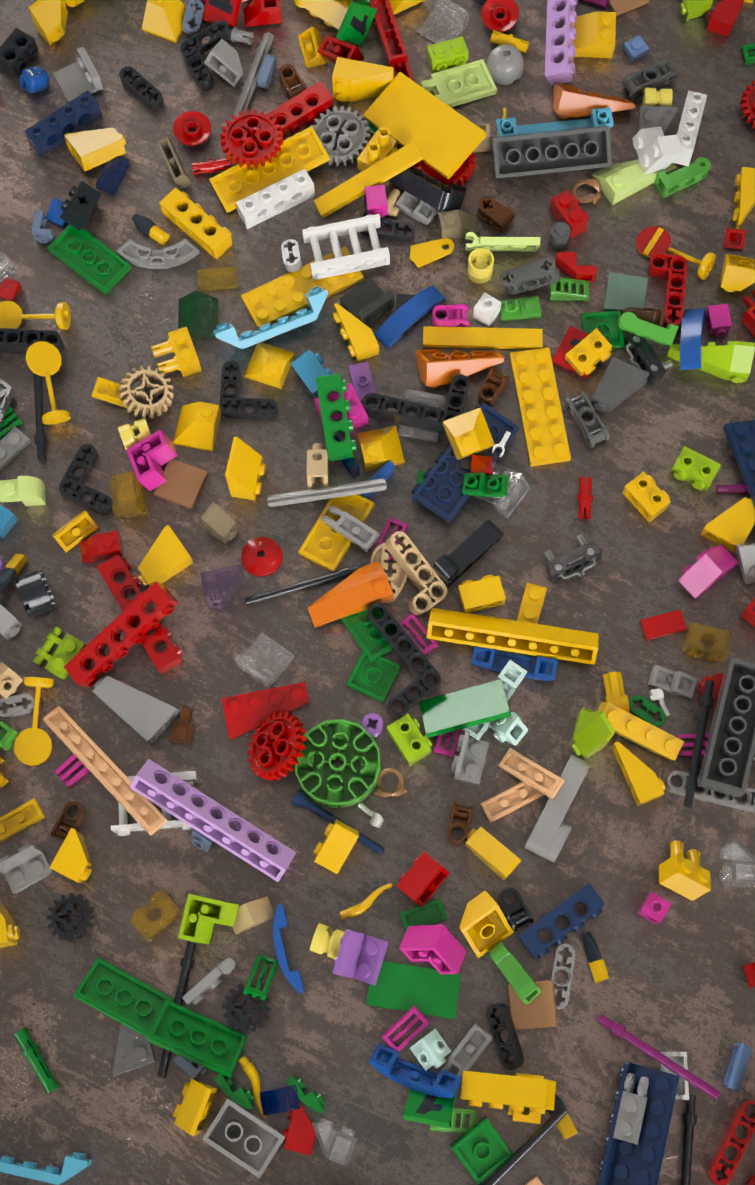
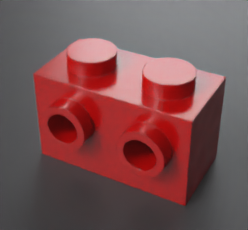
(567, 209)
(422, 879)

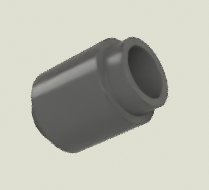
(559, 235)

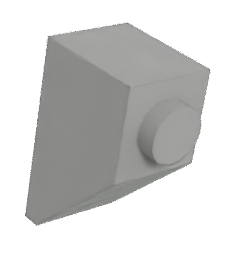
(225, 62)
(8, 624)

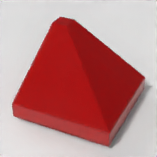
(734, 238)
(9, 289)
(482, 464)

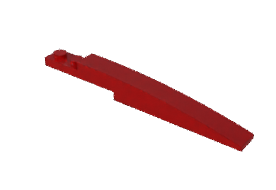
(390, 38)

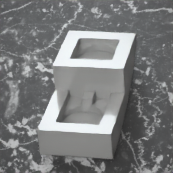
(416, 208)
(672, 682)

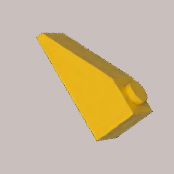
(640, 778)

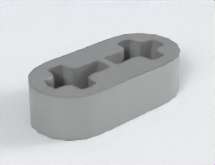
(294, 255)
(16, 710)
(558, 841)

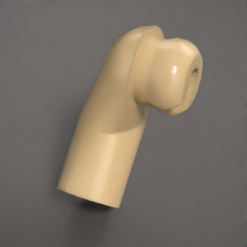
(391, 199)

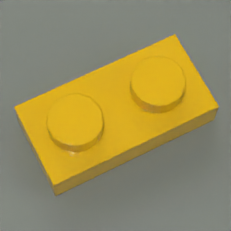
(532, 603)

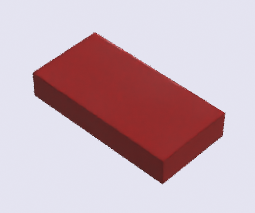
(663, 625)

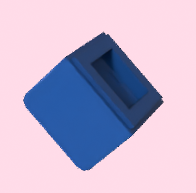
(55, 212)

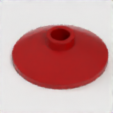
(506, 8)
(190, 122)
(264, 565)

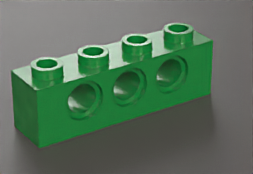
(326, 386)

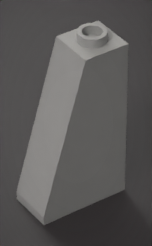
(139, 710)

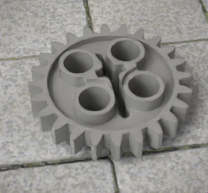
(355, 140)

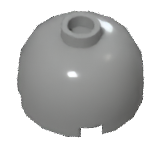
(505, 64)

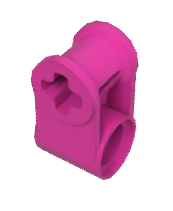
(452, 316)

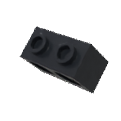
(17, 51)

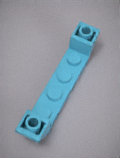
(597, 118)
(315, 300)
(72, 1165)

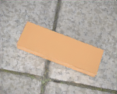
(531, 773)
(509, 801)

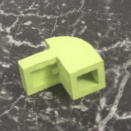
(25, 489)

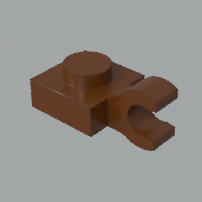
(183, 730)

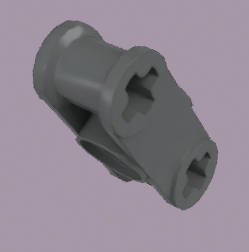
(649, 77)
(530, 276)
(580, 407)

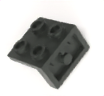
(368, 301)

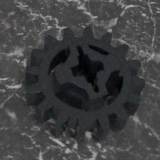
(71, 927)
(245, 1019)

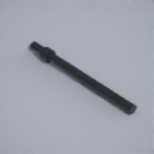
(39, 439)
(342, 574)
(706, 703)
(187, 964)
(690, 1120)
(527, 1146)

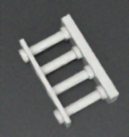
(350, 263)
(124, 828)

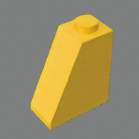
(95, 146)
(732, 525)
(164, 559)
(492, 852)

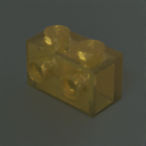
(127, 496)

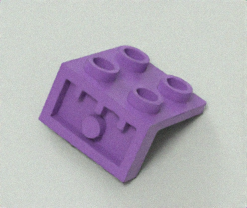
(360, 957)

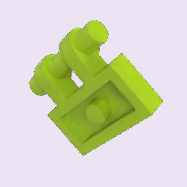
(66, 651)

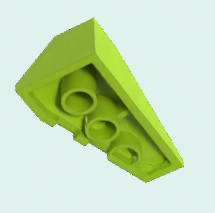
(590, 733)

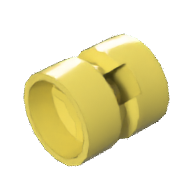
(652, 97)
(480, 265)
(128, 432)
(326, 941)

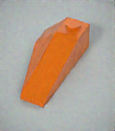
(572, 102)
(440, 368)
(352, 595)

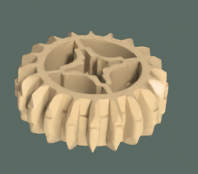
(160, 387)

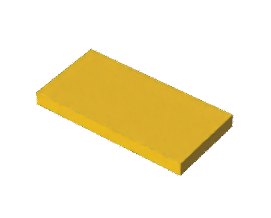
(323, 543)

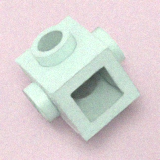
(509, 729)
(431, 1050)

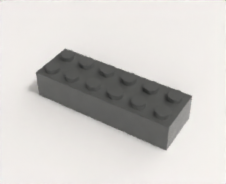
(551, 151)
(732, 732)

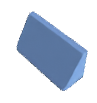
(737, 1066)

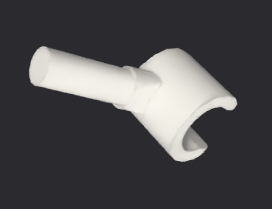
(502, 443)
(657, 694)
(376, 819)

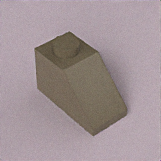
(456, 224)
(219, 523)

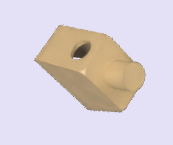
(317, 467)

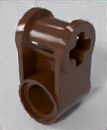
(292, 85)
(495, 215)
(647, 314)
(493, 385)
(459, 819)
(66, 821)

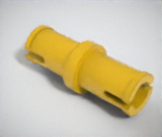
(500, 39)

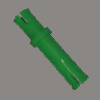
(36, 1060)

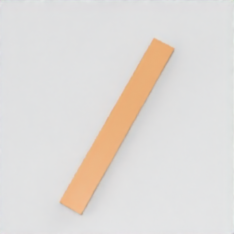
(104, 770)

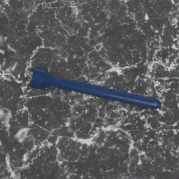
(302, 800)

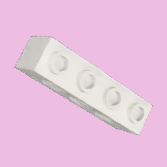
(689, 125)
(275, 199)

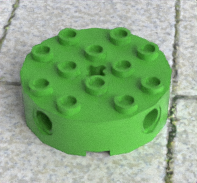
(352, 780)

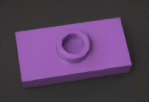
(362, 379)

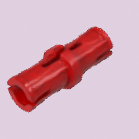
(211, 166)
(585, 497)

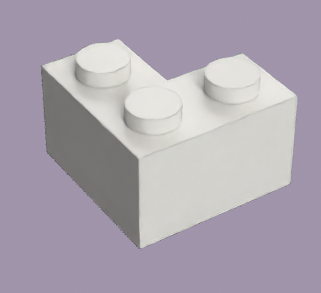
(655, 149)

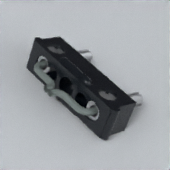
(645, 357)
(574, 560)

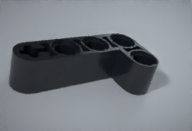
(430, 190)
(454, 565)

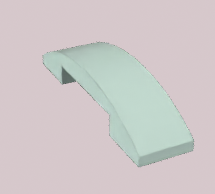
(511, 678)

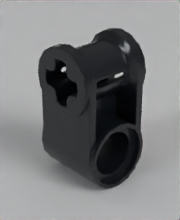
(515, 909)

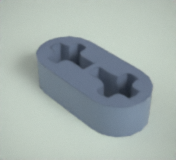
(188, 15)
(267, 71)

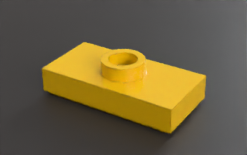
(108, 391)

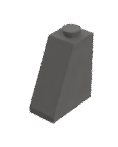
(617, 385)

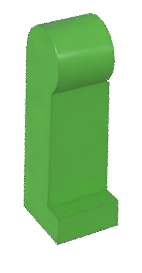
(682, 178)
(630, 323)
(515, 973)

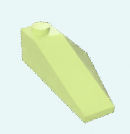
(625, 179)

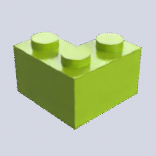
(202, 914)

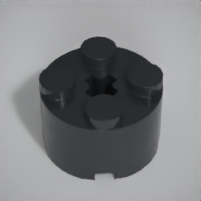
(34, 593)

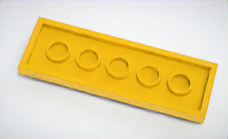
(298, 153)
(287, 293)
(539, 407)

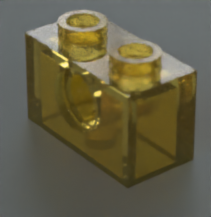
(718, 638)
(168, 913)

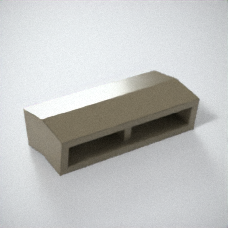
(166, 145)

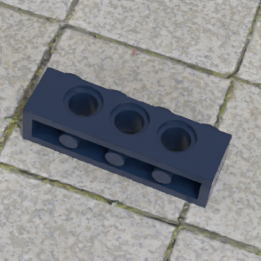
(67, 119)
(530, 937)

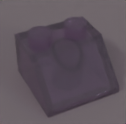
(222, 585)

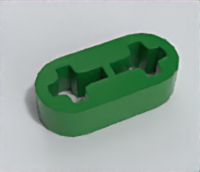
(649, 707)

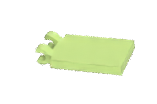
(461, 83)
(527, 244)

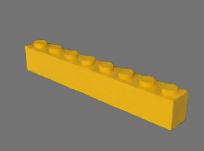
(513, 636)

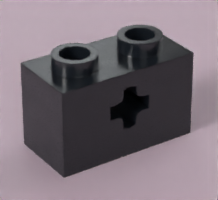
(80, 205)

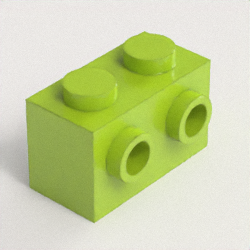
(447, 54)
(695, 469)
(409, 740)

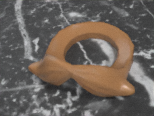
(591, 197)
(399, 790)

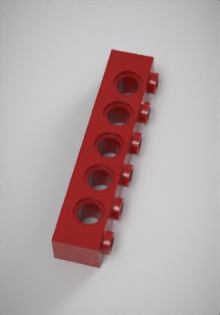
(301, 106)
(110, 572)
(79, 666)

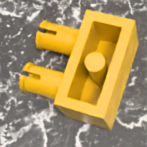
(378, 148)
(185, 354)
(684, 874)

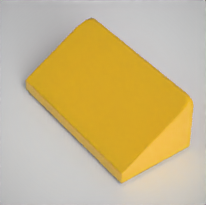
(310, 42)
(75, 531)

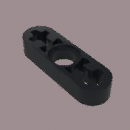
(138, 80)
(509, 1027)

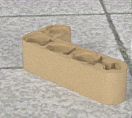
(412, 571)

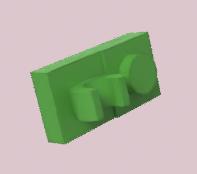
(520, 308)

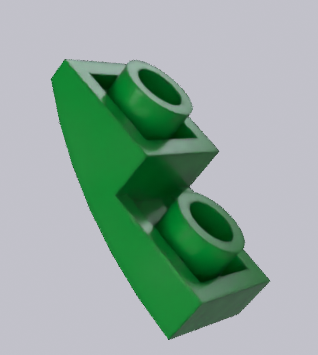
(485, 486)
(240, 1096)
(312, 1100)

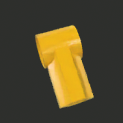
(615, 691)

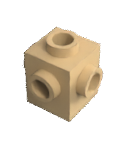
(8, 681)

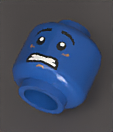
(34, 79)

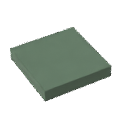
(624, 292)

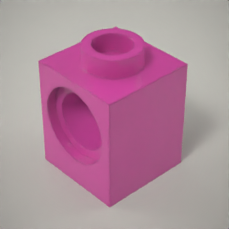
(376, 200)
(718, 320)
(654, 908)

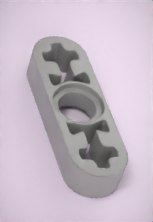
(569, 960)

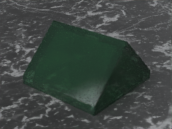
(198, 314)

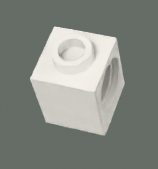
(487, 310)

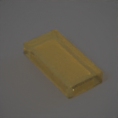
(217, 278)

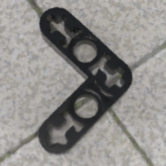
(196, 53)
(401, 225)
(233, 398)
(78, 482)

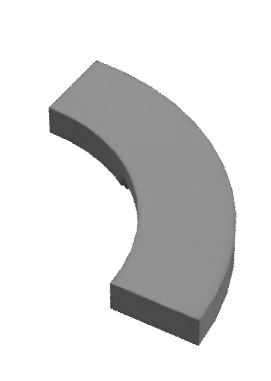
(158, 259)

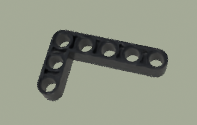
(24, 337)
(421, 410)
(406, 658)

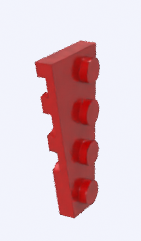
(246, 710)

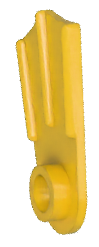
(430, 251)

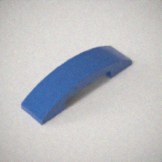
(408, 314)
(691, 338)
(495, 660)
(281, 922)
(413, 1076)

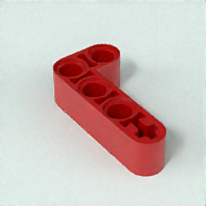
(671, 276)
(730, 1139)

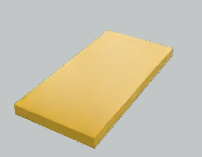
(417, 115)

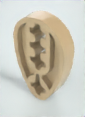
(399, 578)

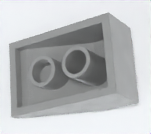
(243, 1137)

